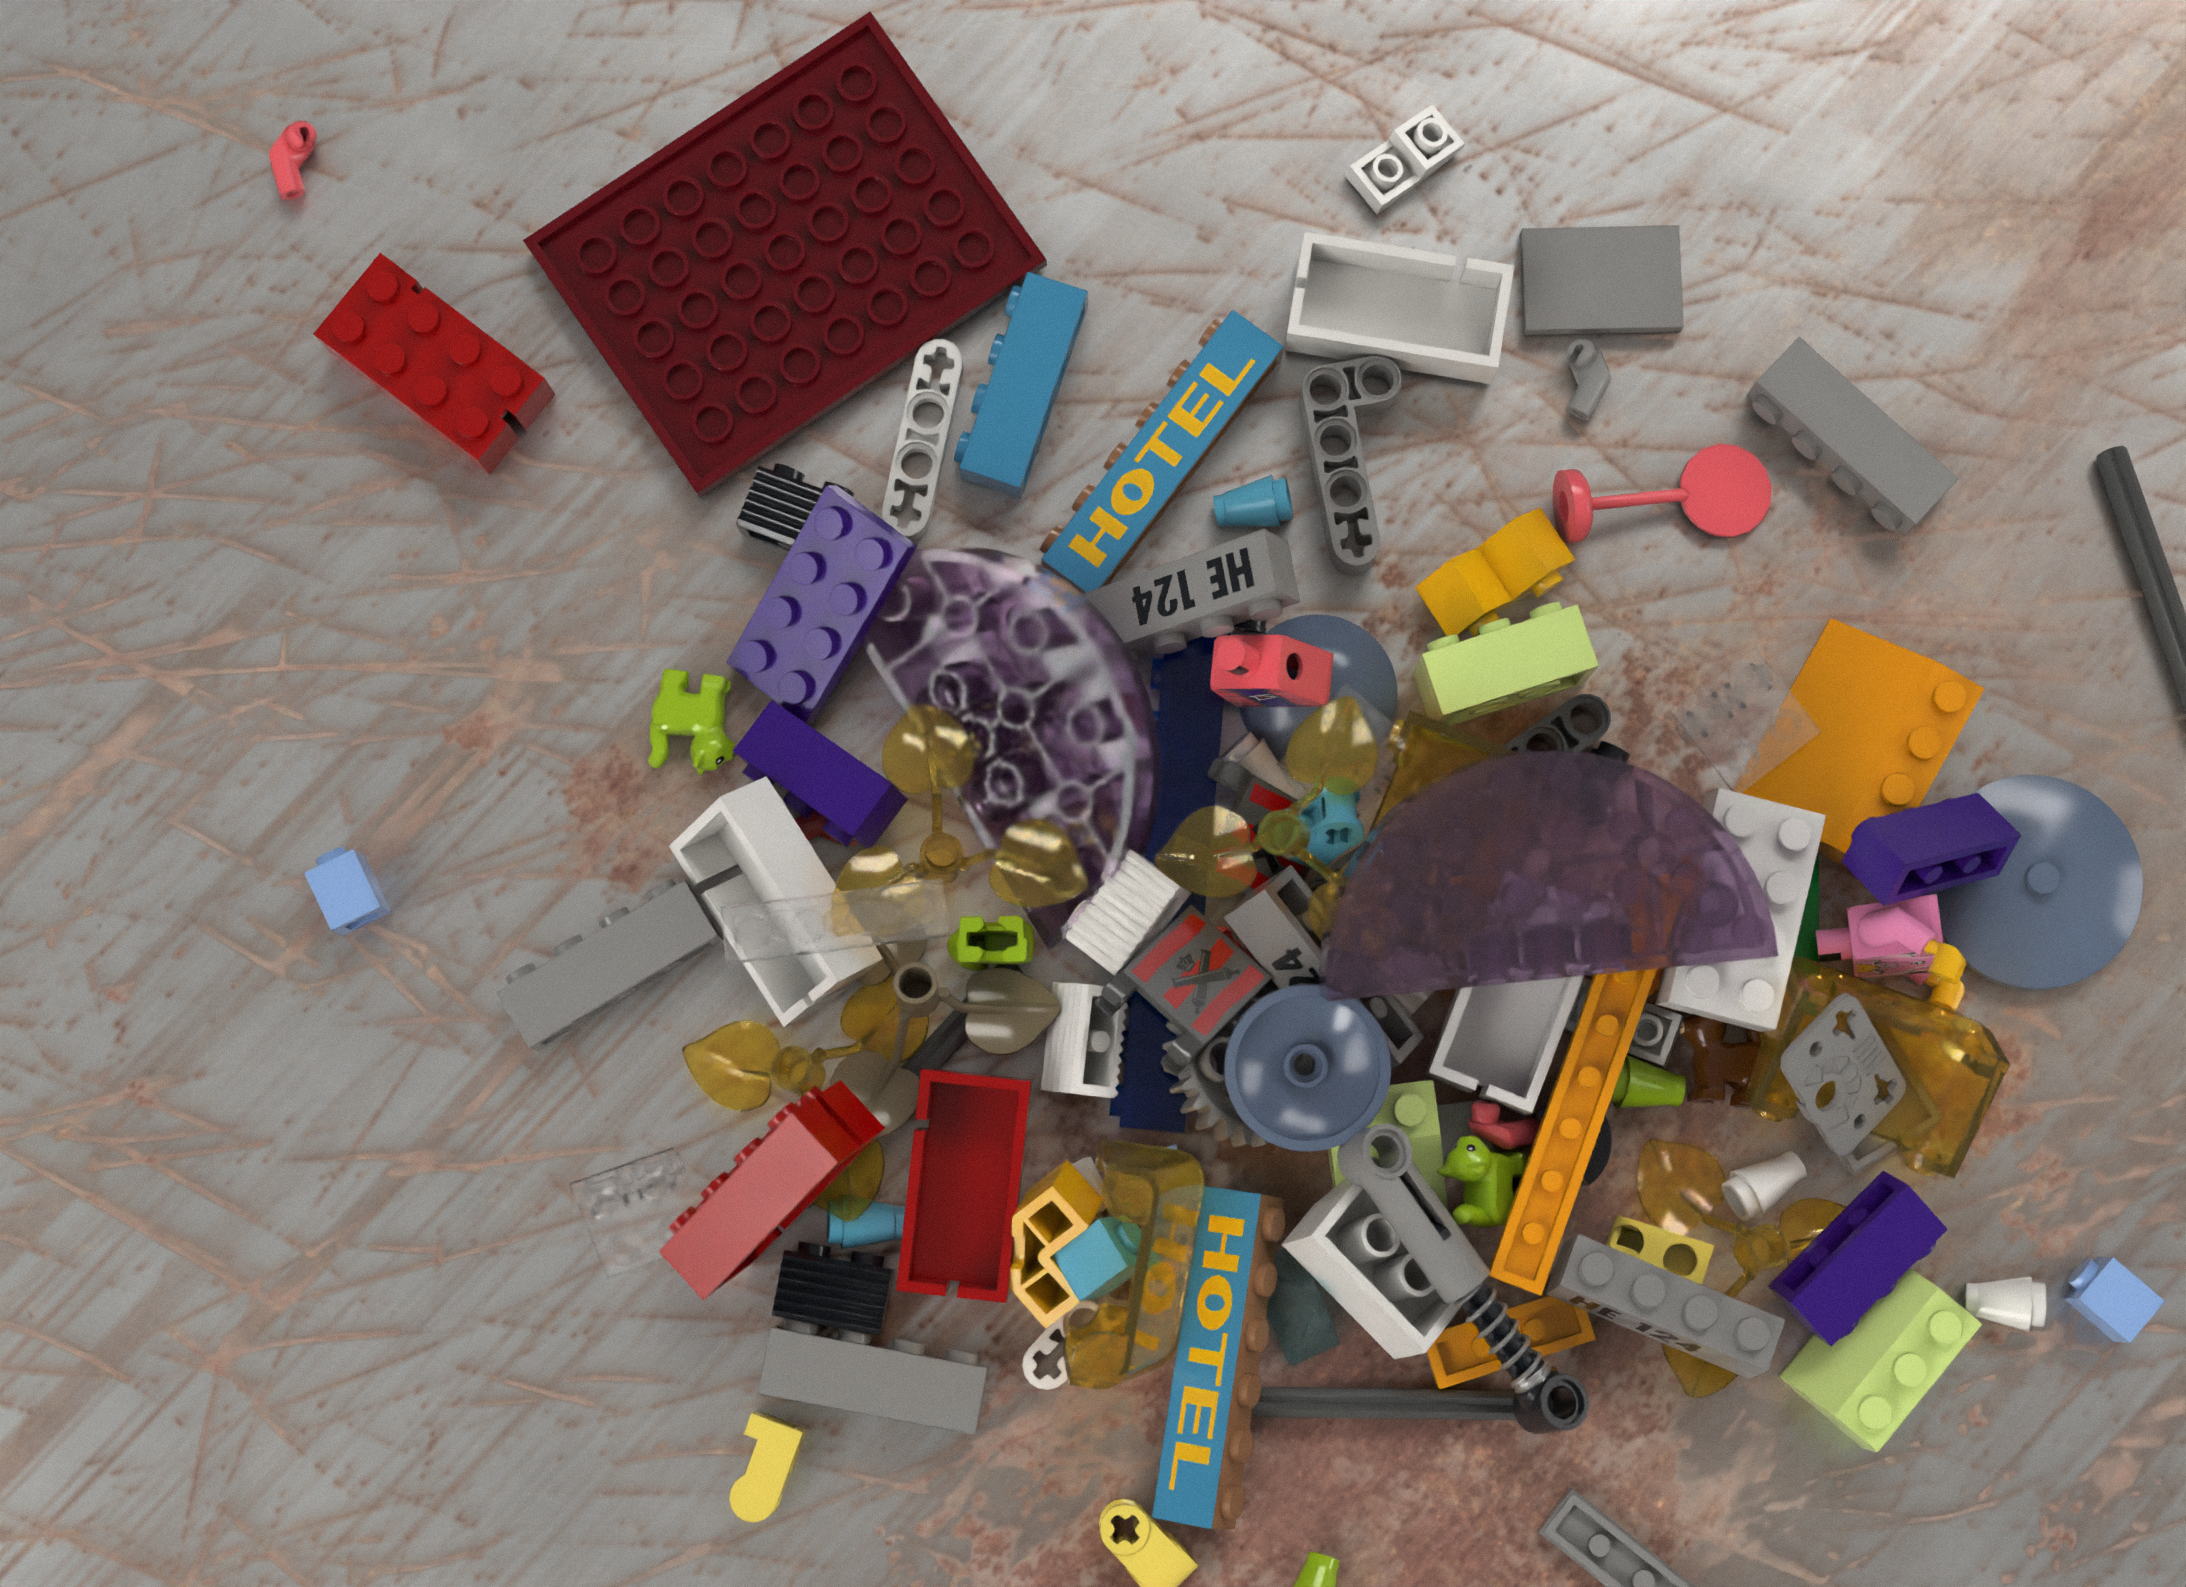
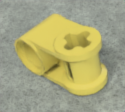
(1152, 1554)

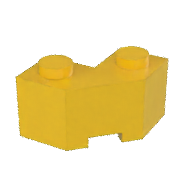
(1496, 574)
(1043, 1223)

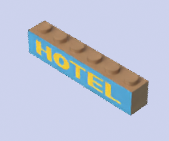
(1163, 454)
(1219, 1359)

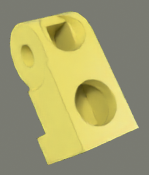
(1661, 1248)
(770, 1466)

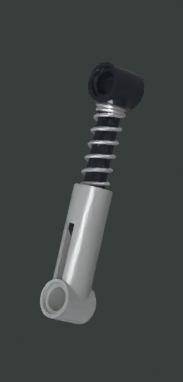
(1459, 1274)

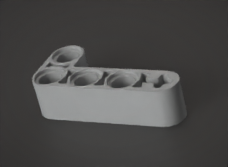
(1349, 468)

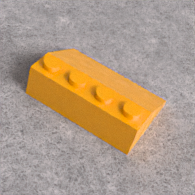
(1882, 736)

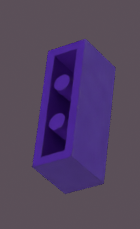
(819, 777)
(1930, 848)
(1858, 1258)

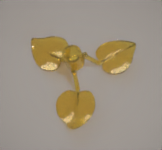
(934, 753)
(1213, 844)
(743, 1056)
(1681, 1186)

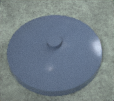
(2061, 896)

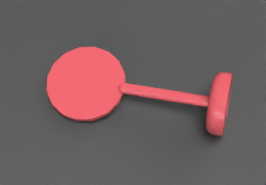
(1719, 489)

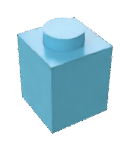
(1100, 1257)

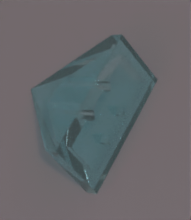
(1299, 1312)

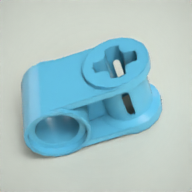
(1331, 826)

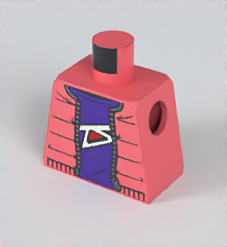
(1254, 671)

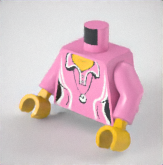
(1896, 942)

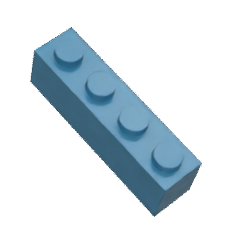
(1023, 384)

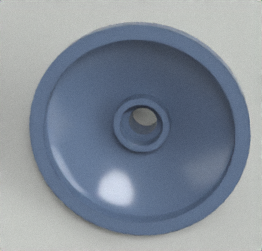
(1356, 661)
(1312, 1107)

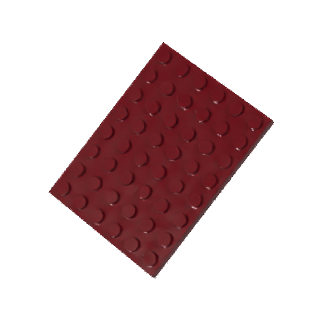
(785, 253)

